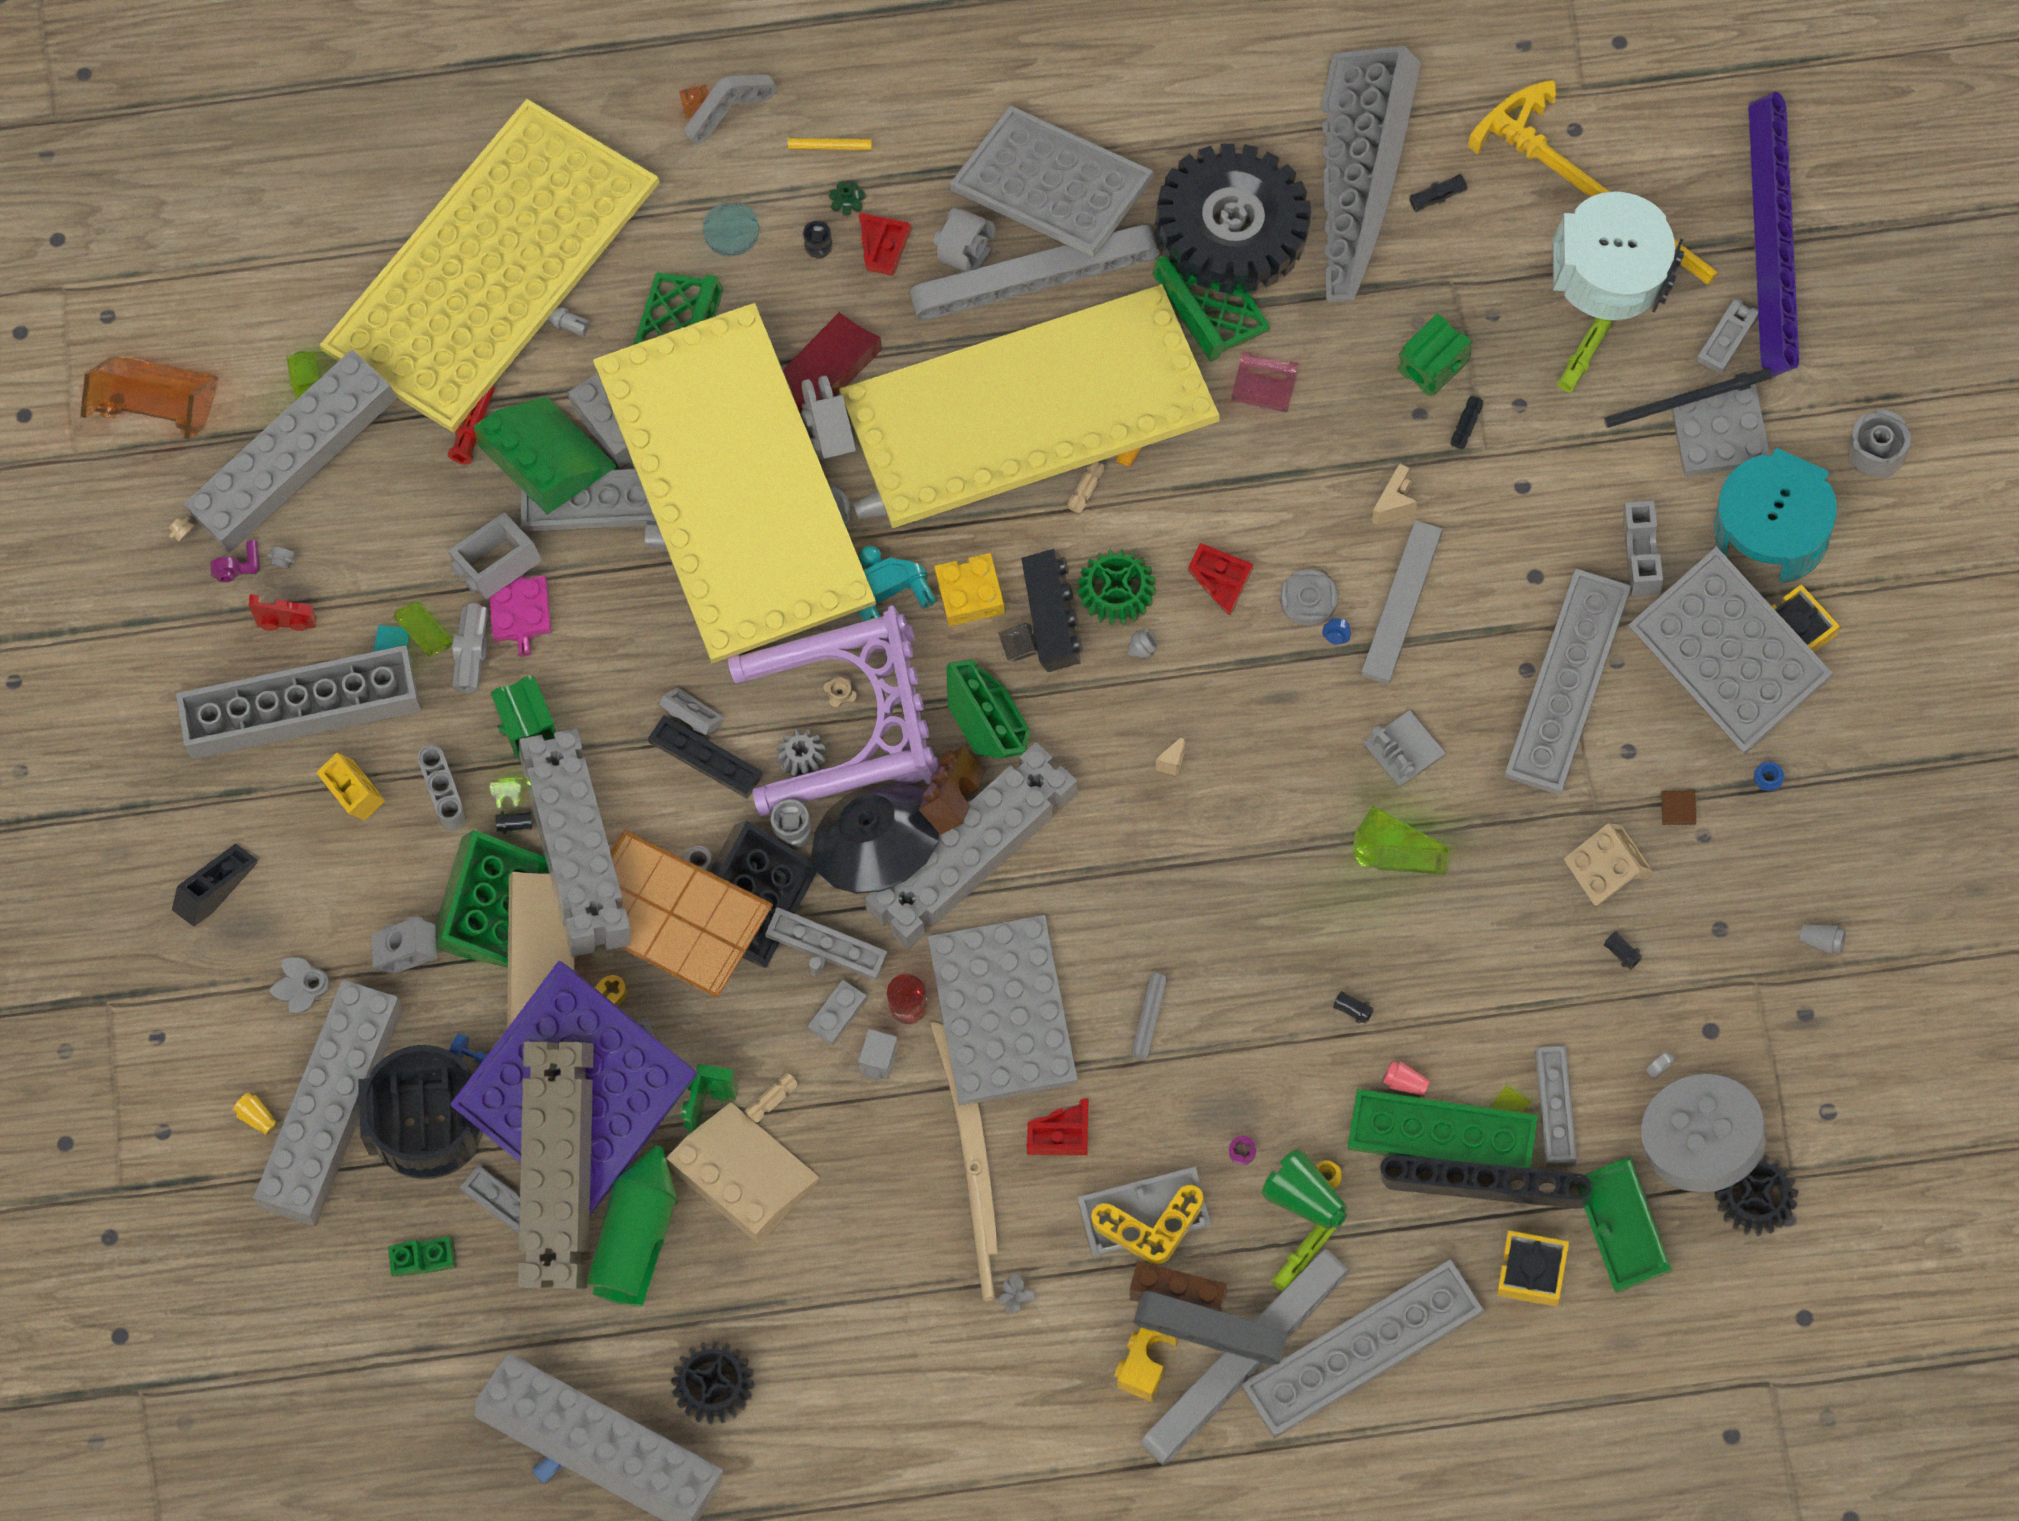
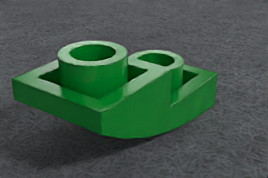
(422, 1257)

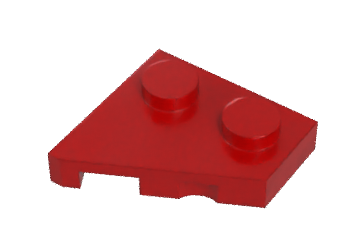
(1220, 575)

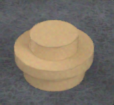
(180, 528)

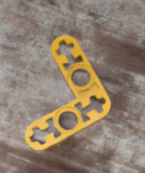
(1158, 1234)

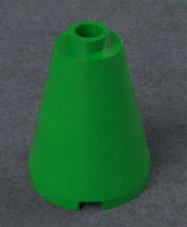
(1304, 1191)

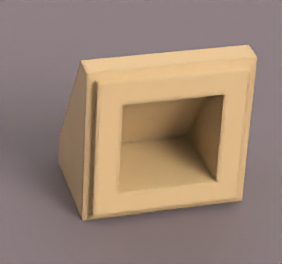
(1171, 759)

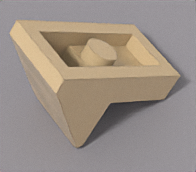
(1393, 502)

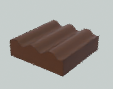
(1678, 808)

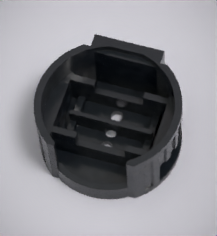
(417, 1085)

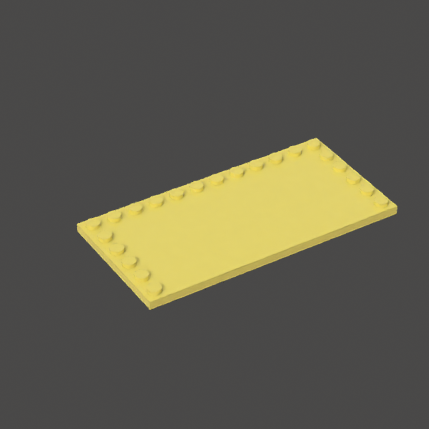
(491, 263)
(1028, 406)
(734, 483)

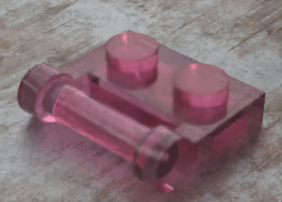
(1263, 390)

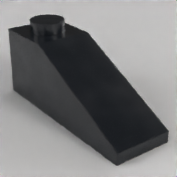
(212, 884)

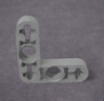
(724, 94)

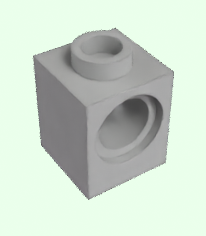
(878, 1055)

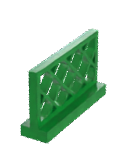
(705, 302)
(1195, 318)

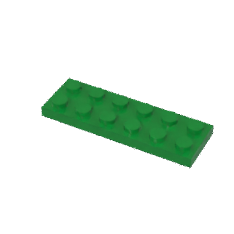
(1440, 1130)

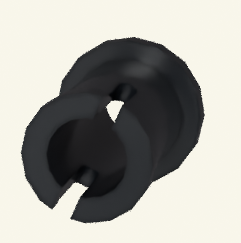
(513, 821)
(1623, 950)
(1360, 1011)

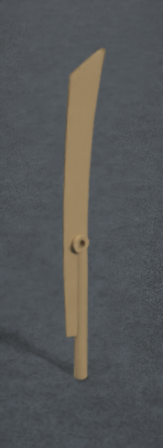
(976, 1170)

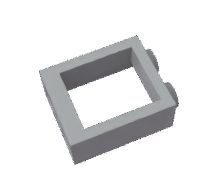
(502, 571)

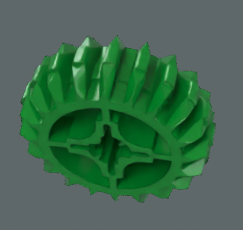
(1104, 570)

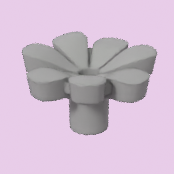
(1015, 1294)

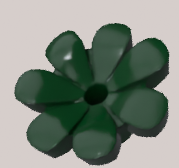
(847, 198)

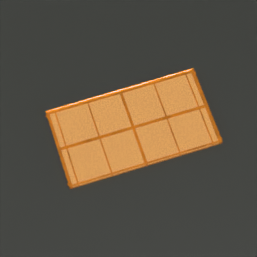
(683, 914)

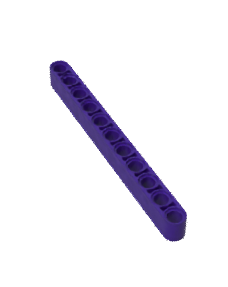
(1773, 234)

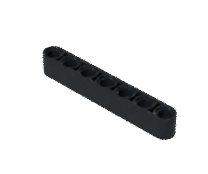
(1497, 1191)

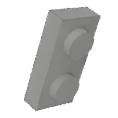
(691, 711)
(837, 1012)

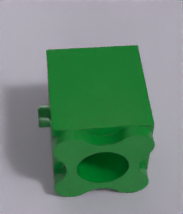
(1434, 355)
(522, 712)

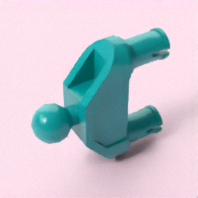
(892, 577)

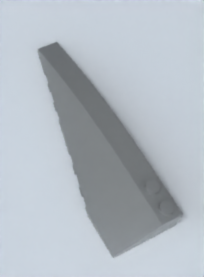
(1365, 131)

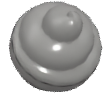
(1142, 644)

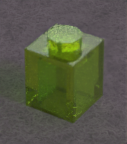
(303, 371)

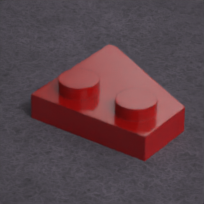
(883, 242)
(282, 614)
(1060, 1132)

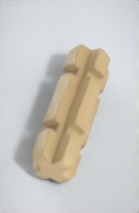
(1085, 487)
(771, 1097)

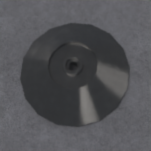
(874, 838)

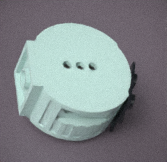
(1615, 256)

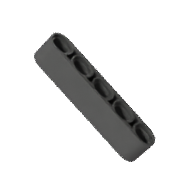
(1210, 1328)

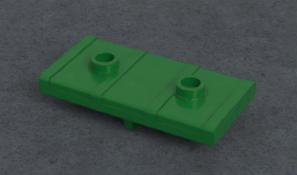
(1624, 1226)

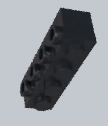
(1051, 610)

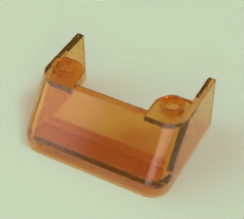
(149, 390)

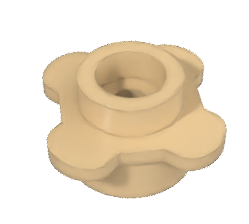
(840, 683)

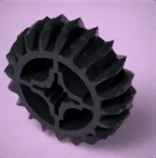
(1770, 1215)
(725, 1388)

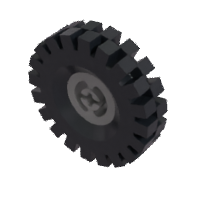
(1239, 189)

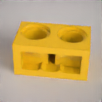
(350, 786)

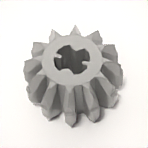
(794, 746)

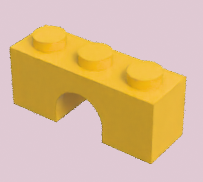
(1138, 1373)

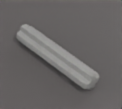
(1149, 1016)

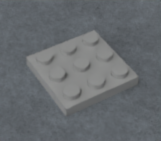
(1720, 431)

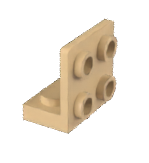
(1607, 863)

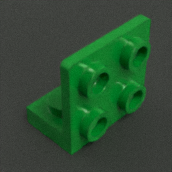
(713, 1081)

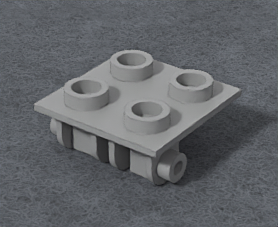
(1403, 748)

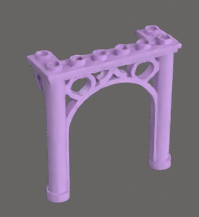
(903, 764)

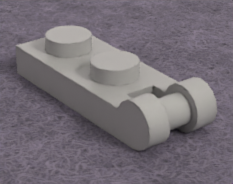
(1728, 336)

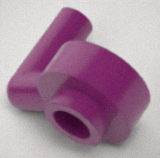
(227, 568)

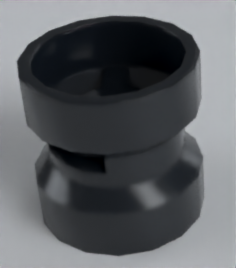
(818, 233)

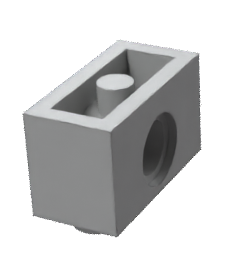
(404, 945)

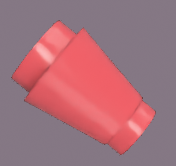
(1405, 1079)

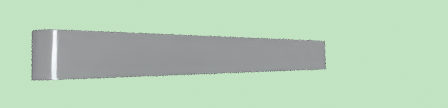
(1031, 273)
(1231, 1371)

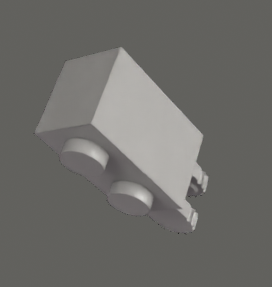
(826, 420)

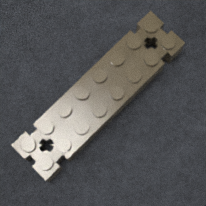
(555, 1165)

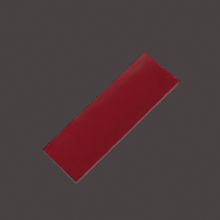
(836, 352)

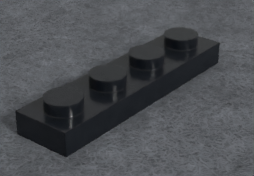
(705, 756)

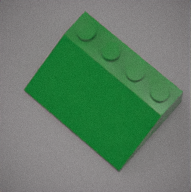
(542, 451)
(477, 897)

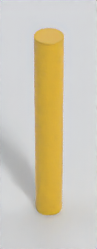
(829, 144)

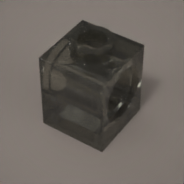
(1018, 642)

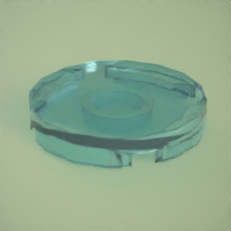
(730, 229)

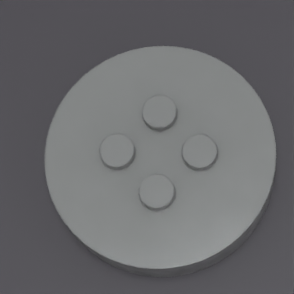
(1703, 1133)

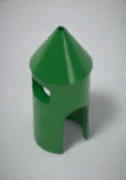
(634, 1230)

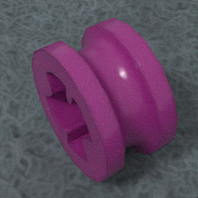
(1245, 1141)

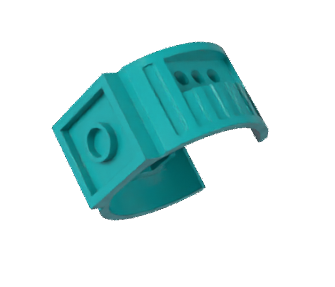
(1802, 526)

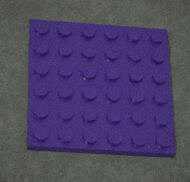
(631, 1075)

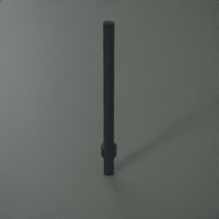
(1740, 381)

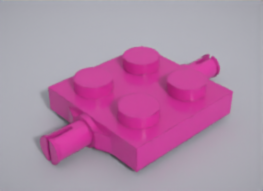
(521, 612)

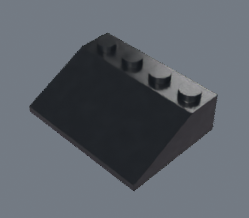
(768, 871)

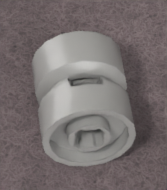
(791, 824)

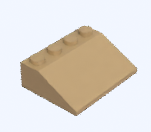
(742, 1172)

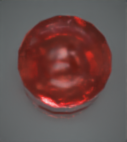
(907, 999)

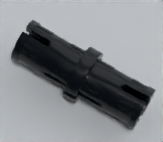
(1438, 193)

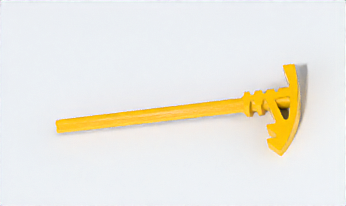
(1533, 99)

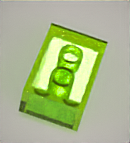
(1396, 846)

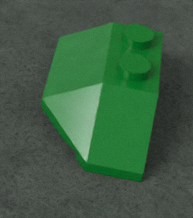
(985, 711)

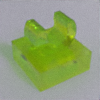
(506, 787)

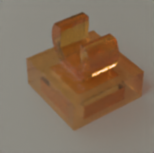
(692, 99)

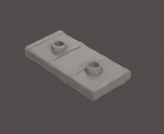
(1143, 1201)

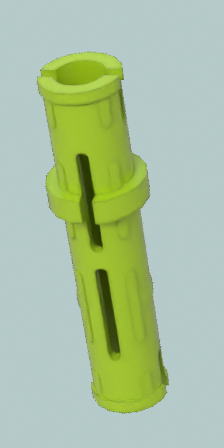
(1579, 362)
(1299, 1260)

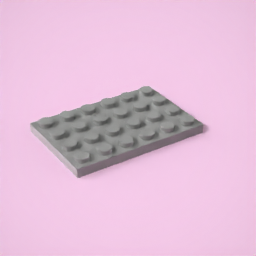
(1052, 181)
(1731, 650)
(1002, 1010)

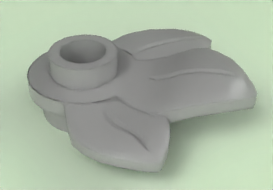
(295, 986)

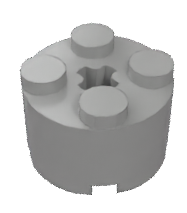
(964, 240)
(1879, 443)

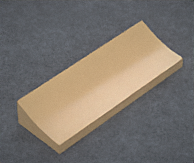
(534, 937)

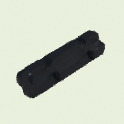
(1466, 422)

